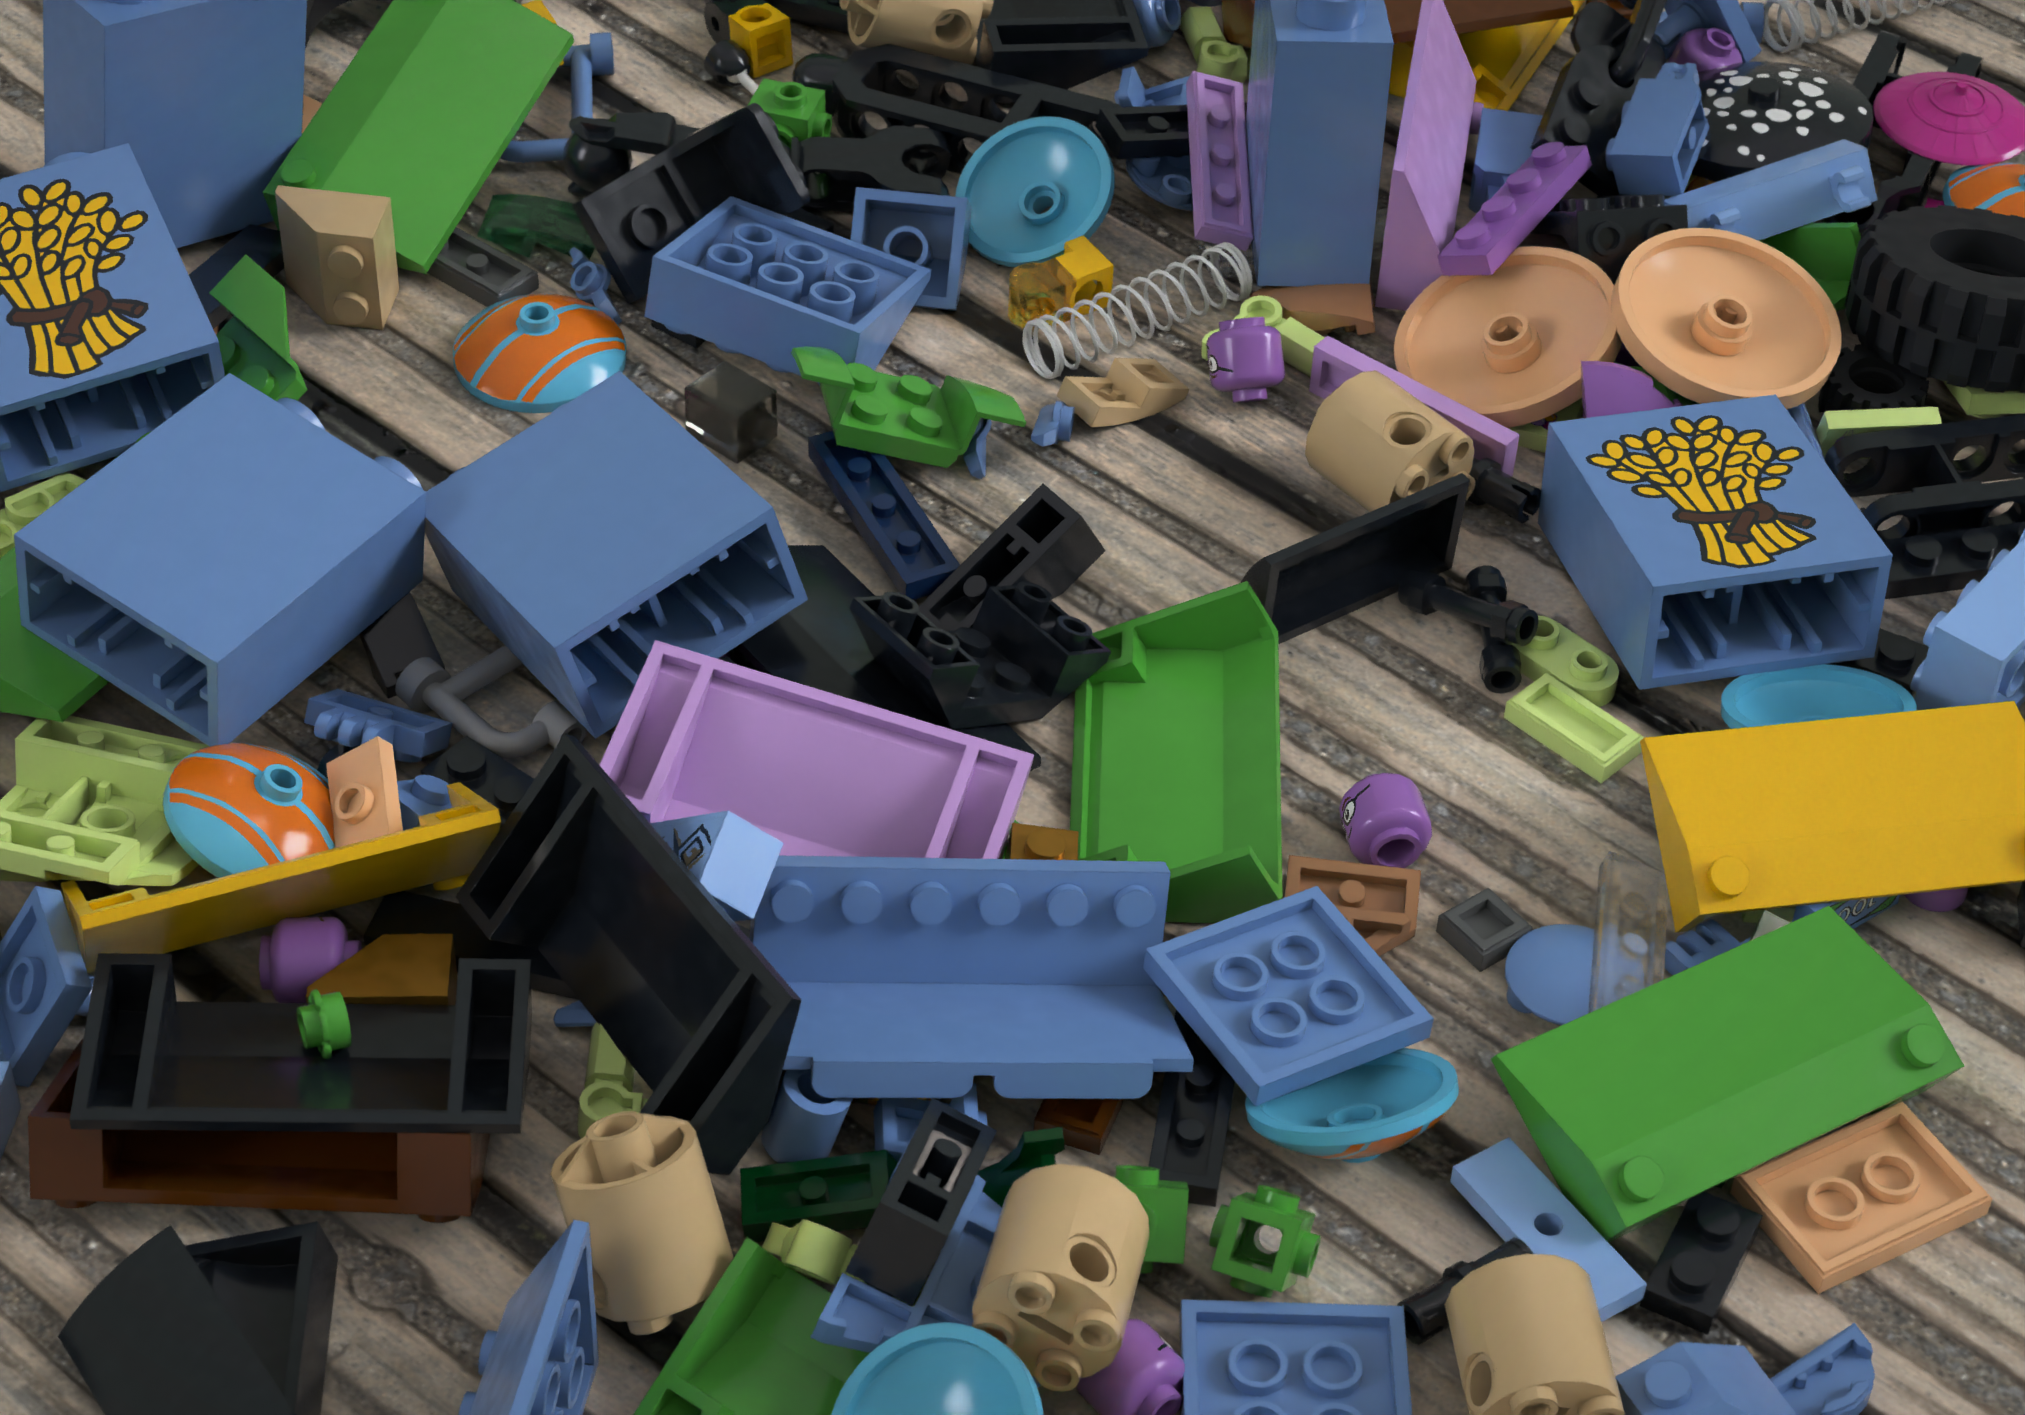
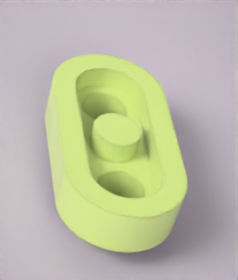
(1570, 661)

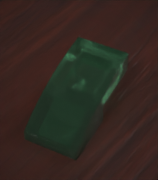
(523, 220)

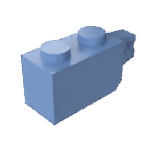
(1659, 133)
(1500, 151)

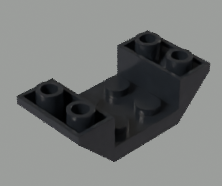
(1002, 670)

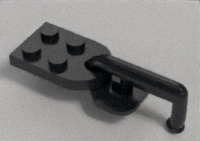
(1599, 80)

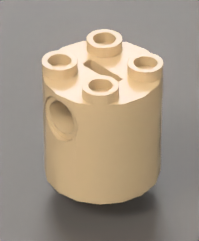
(926, 26)
(1384, 442)
(648, 1215)
(1063, 1272)
(1531, 1340)

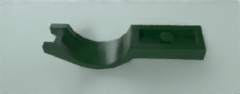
(848, 1188)

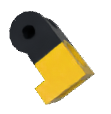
(756, 28)

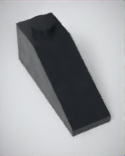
(1036, 544)
(921, 1202)

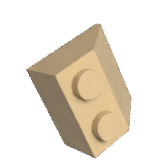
(339, 254)

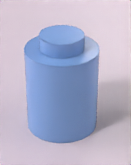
(802, 1121)

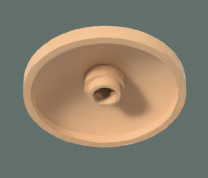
(1725, 318)
(1511, 337)

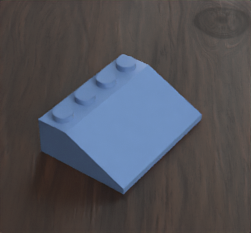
(779, 285)
(546, 1339)

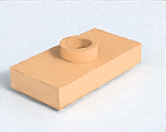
(364, 793)

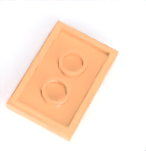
(1861, 1196)

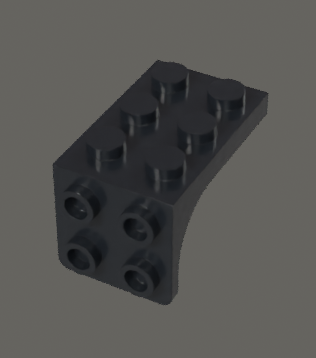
(683, 184)
(1611, 226)

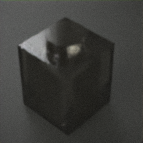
(731, 412)

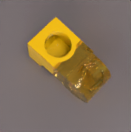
(1059, 283)

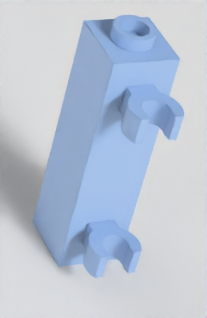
(1784, 193)

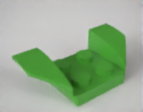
(256, 337)
(903, 413)

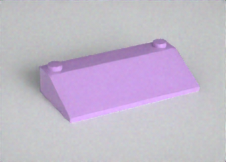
(1427, 160)
(808, 764)

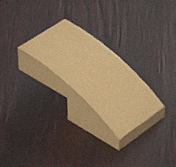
(1127, 394)

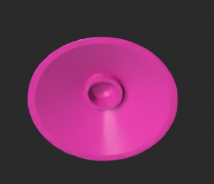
(1952, 118)

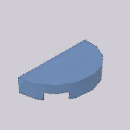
(1831, 1377)

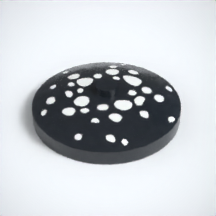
(1773, 113)

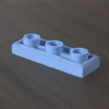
(1528, 1206)

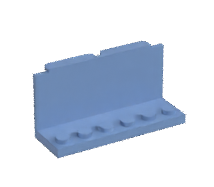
(971, 971)

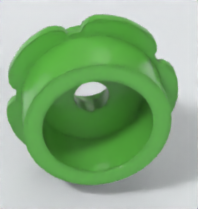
(324, 1023)

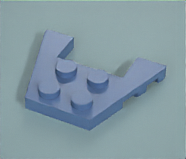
(866, 1317)

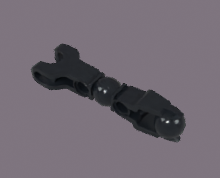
(603, 148)

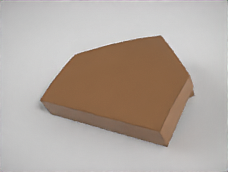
(1326, 306)
(1373, 898)

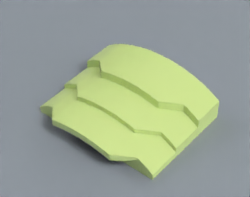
(92, 806)

